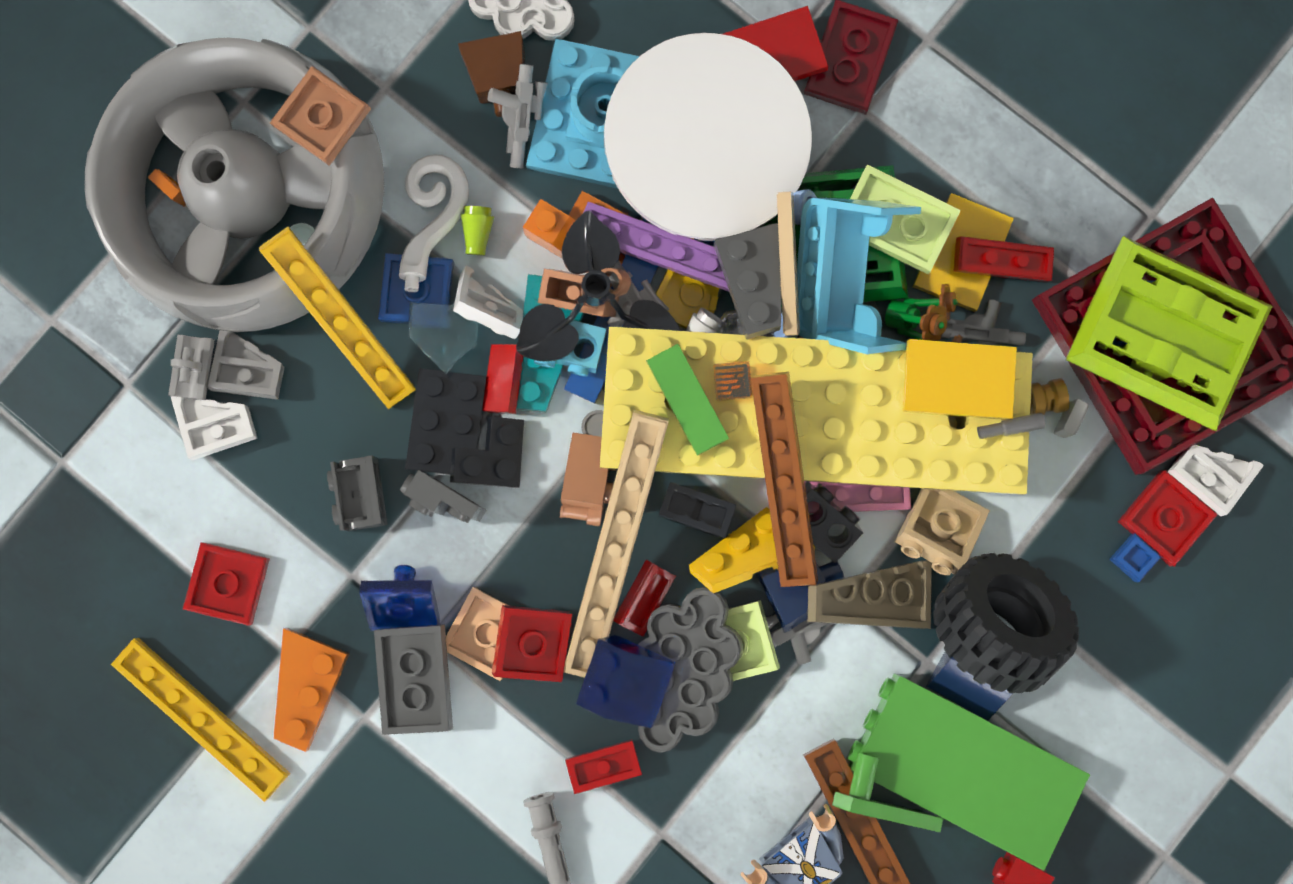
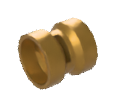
(1049, 397)

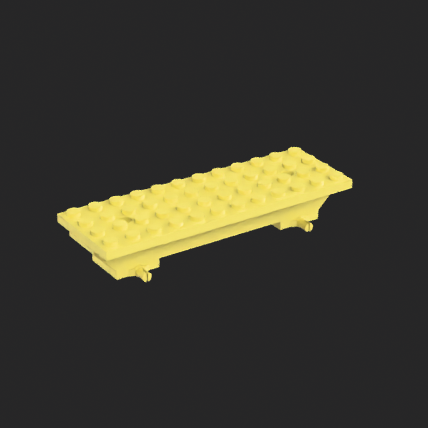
(844, 414)

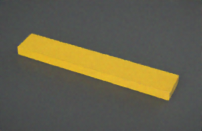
(337, 317)
(200, 719)

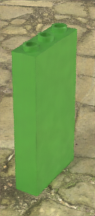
(969, 771)

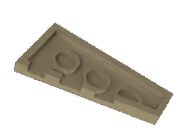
(877, 598)

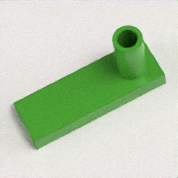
(859, 800)

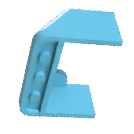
(834, 271)

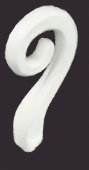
(416, 254)

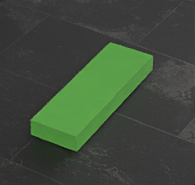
(687, 399)

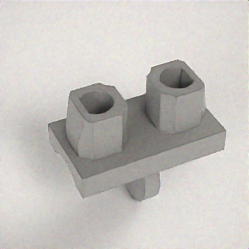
(191, 367)

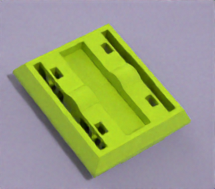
(1170, 332)

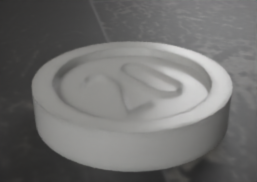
(593, 423)

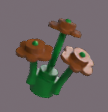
(933, 324)

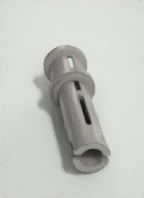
(547, 831)

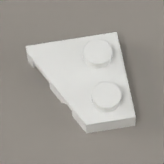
(487, 306)
(212, 425)

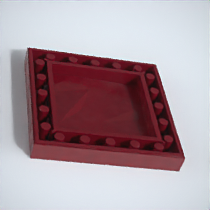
(1139, 426)

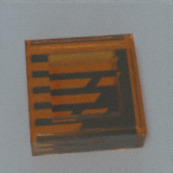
(732, 381)

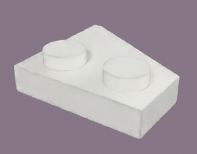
(1214, 477)

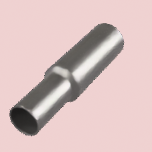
(1012, 426)

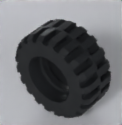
(984, 644)

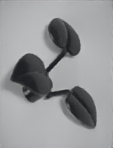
(586, 248)

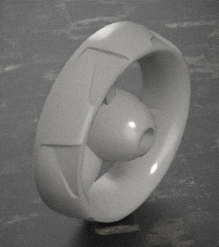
(227, 181)

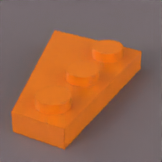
(305, 687)

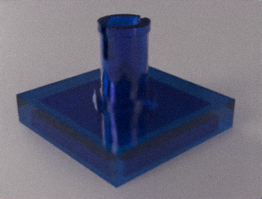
(399, 601)

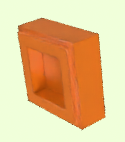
(167, 185)

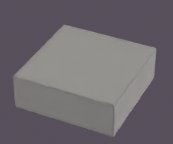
(1071, 419)

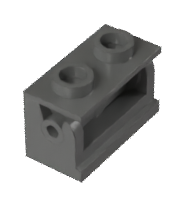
(357, 493)

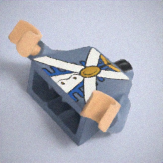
(804, 856)

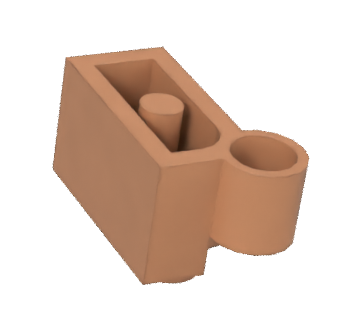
(564, 289)

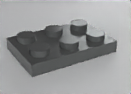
(413, 679)

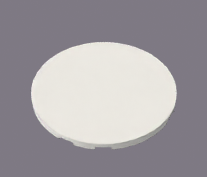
(707, 136)

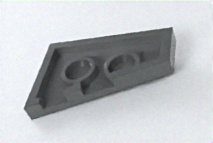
(753, 278)

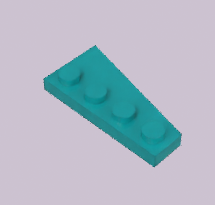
(537, 381)

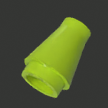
(476, 229)

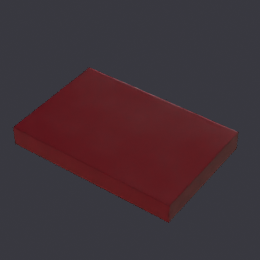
(855, 54)

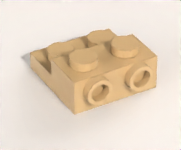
(942, 529)

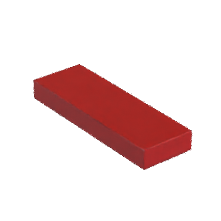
(1003, 259)

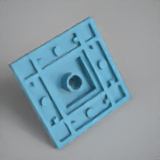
(573, 116)

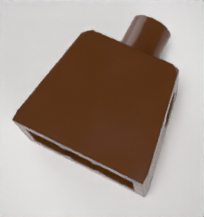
(494, 64)

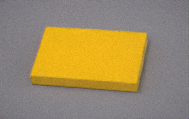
(973, 222)
(959, 379)

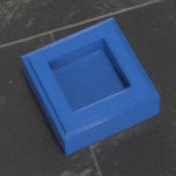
(1135, 557)

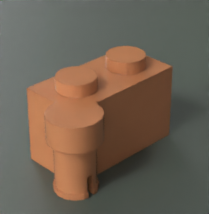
(585, 483)

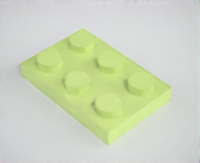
(914, 237)

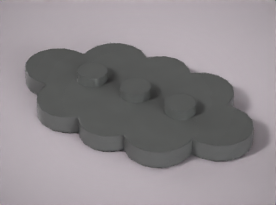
(701, 677)

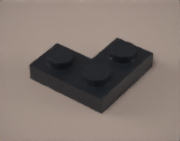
(498, 463)

